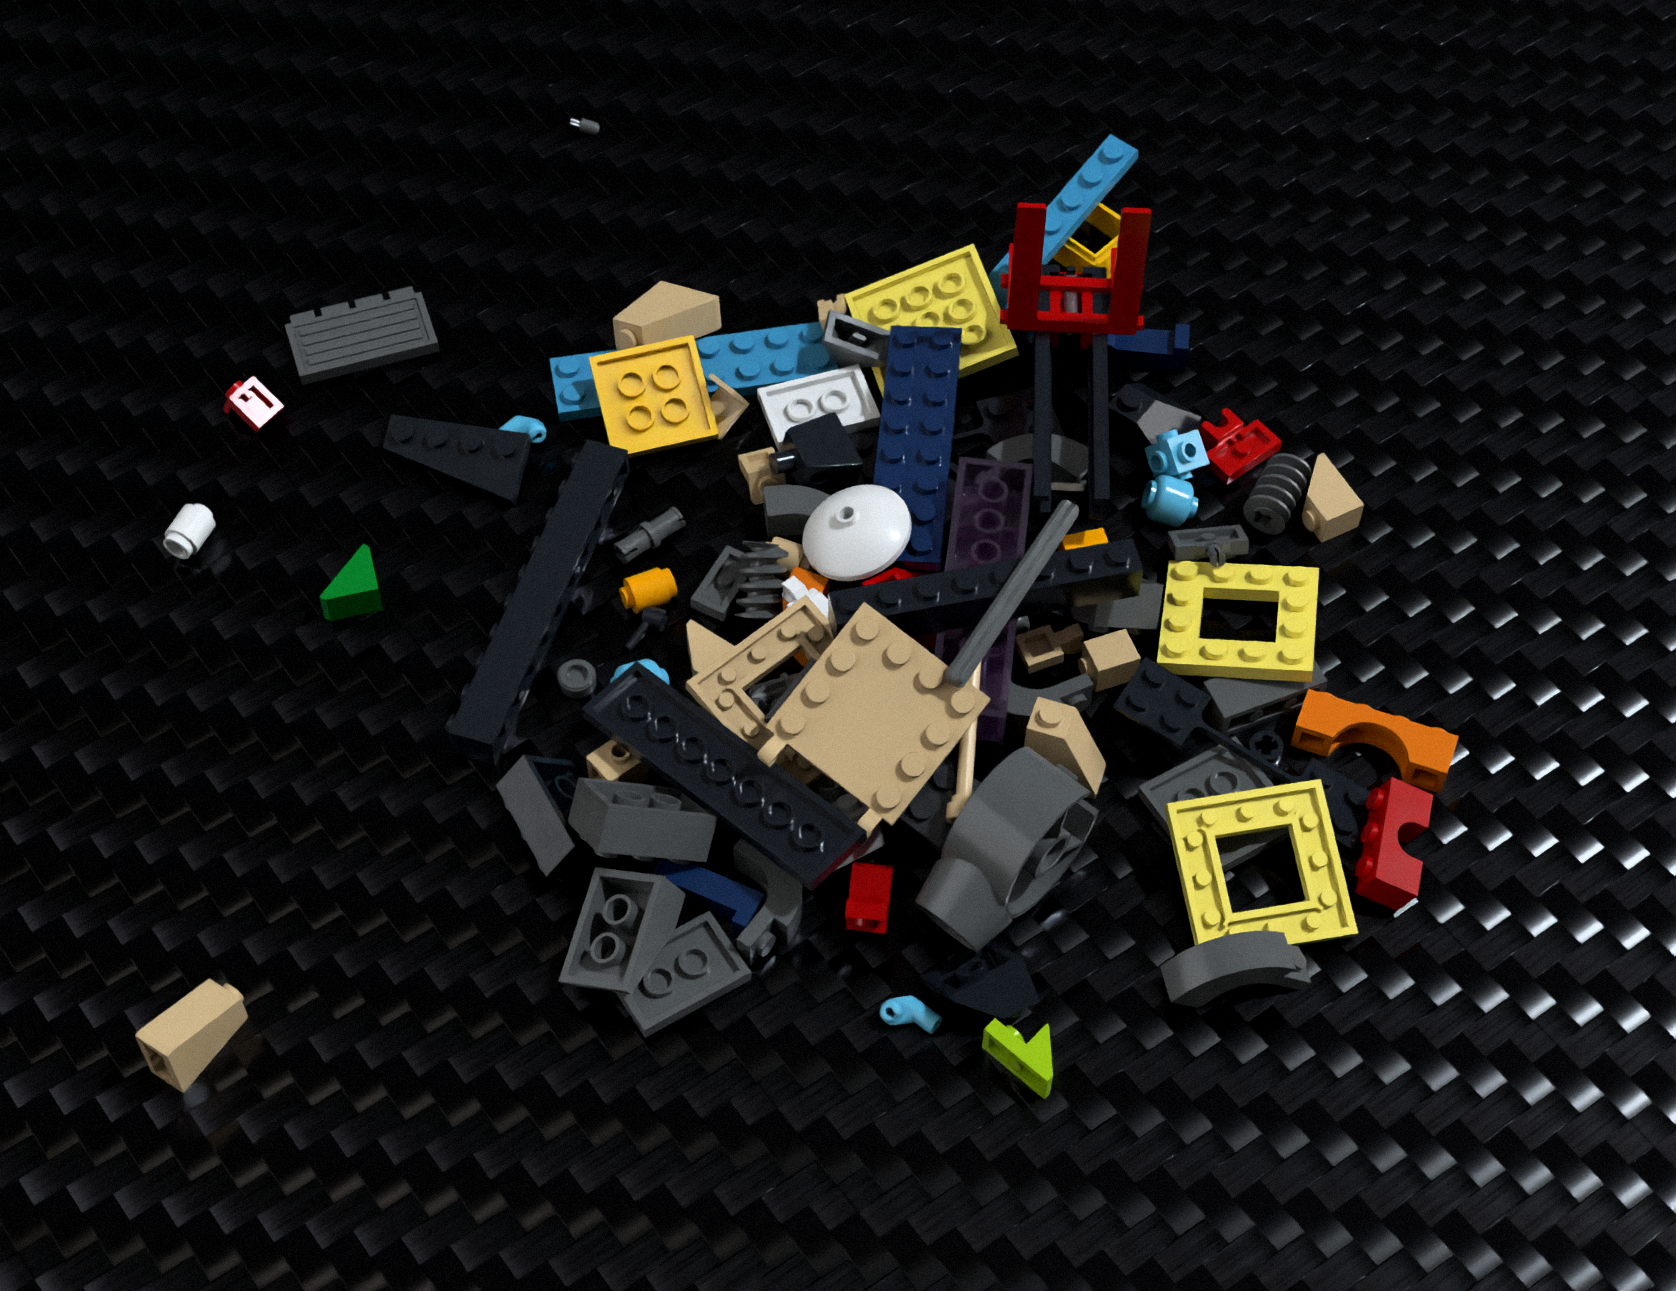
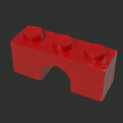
(1384, 868)

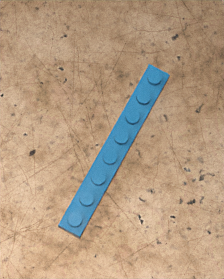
(1075, 203)

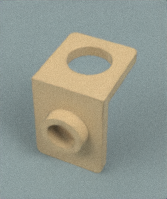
(726, 406)

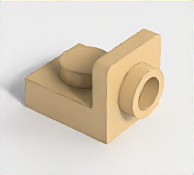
(758, 473)

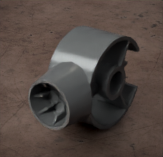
(1007, 848)

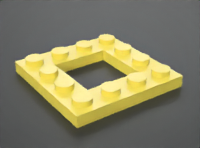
(1283, 660)
(1302, 809)

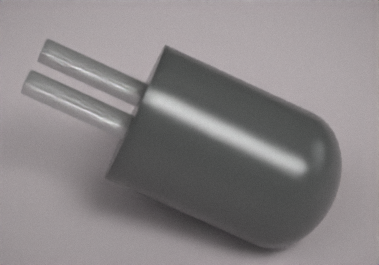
(586, 126)

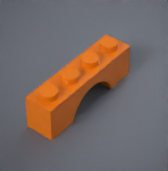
(1418, 750)

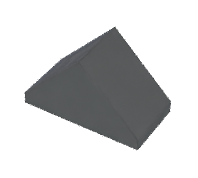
(855, 341)

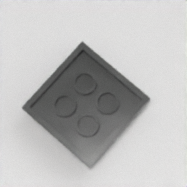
(1207, 775)

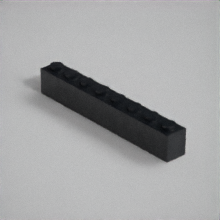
(964, 595)

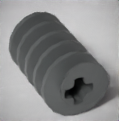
(1277, 493)
(761, 580)

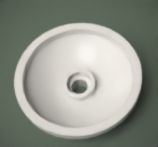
(857, 532)

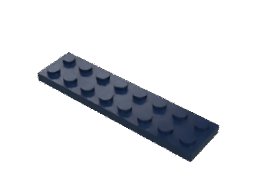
(918, 434)

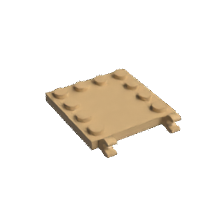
(875, 716)

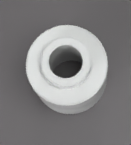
(189, 530)

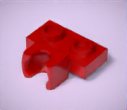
(1236, 448)

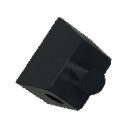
(818, 454)

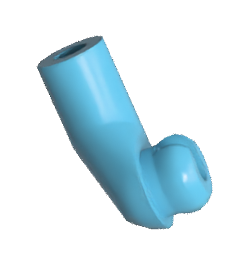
(527, 425)

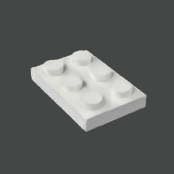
(816, 395)

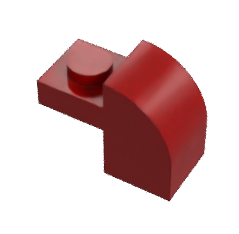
(869, 897)

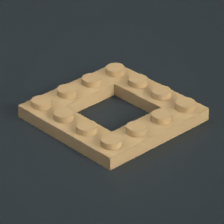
(722, 683)

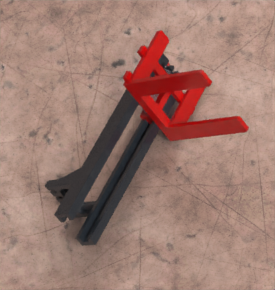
(1073, 303)

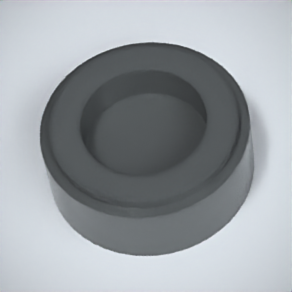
(576, 678)

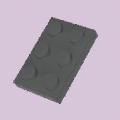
(687, 974)

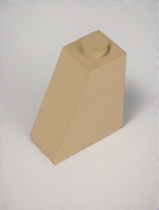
(666, 314)
(1063, 739)
(191, 1032)

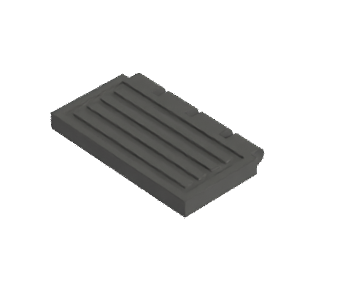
(362, 336)

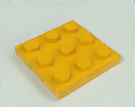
(654, 396)

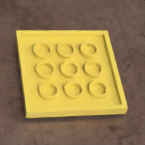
(940, 293)

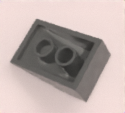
(621, 929)

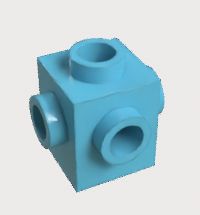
(1169, 454)

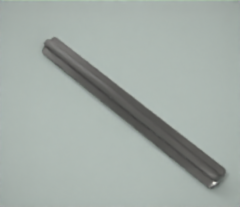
(1011, 594)

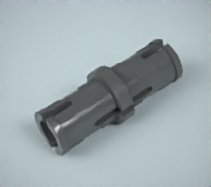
(649, 535)

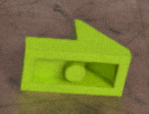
(1027, 1061)

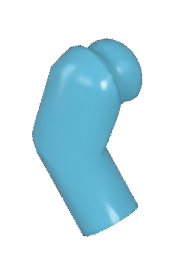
(910, 1010)

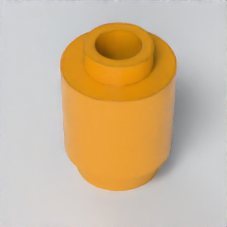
(648, 589)

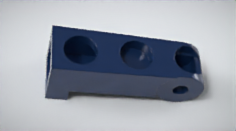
(1151, 349)
(714, 893)

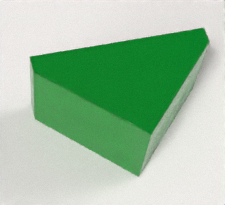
(353, 589)

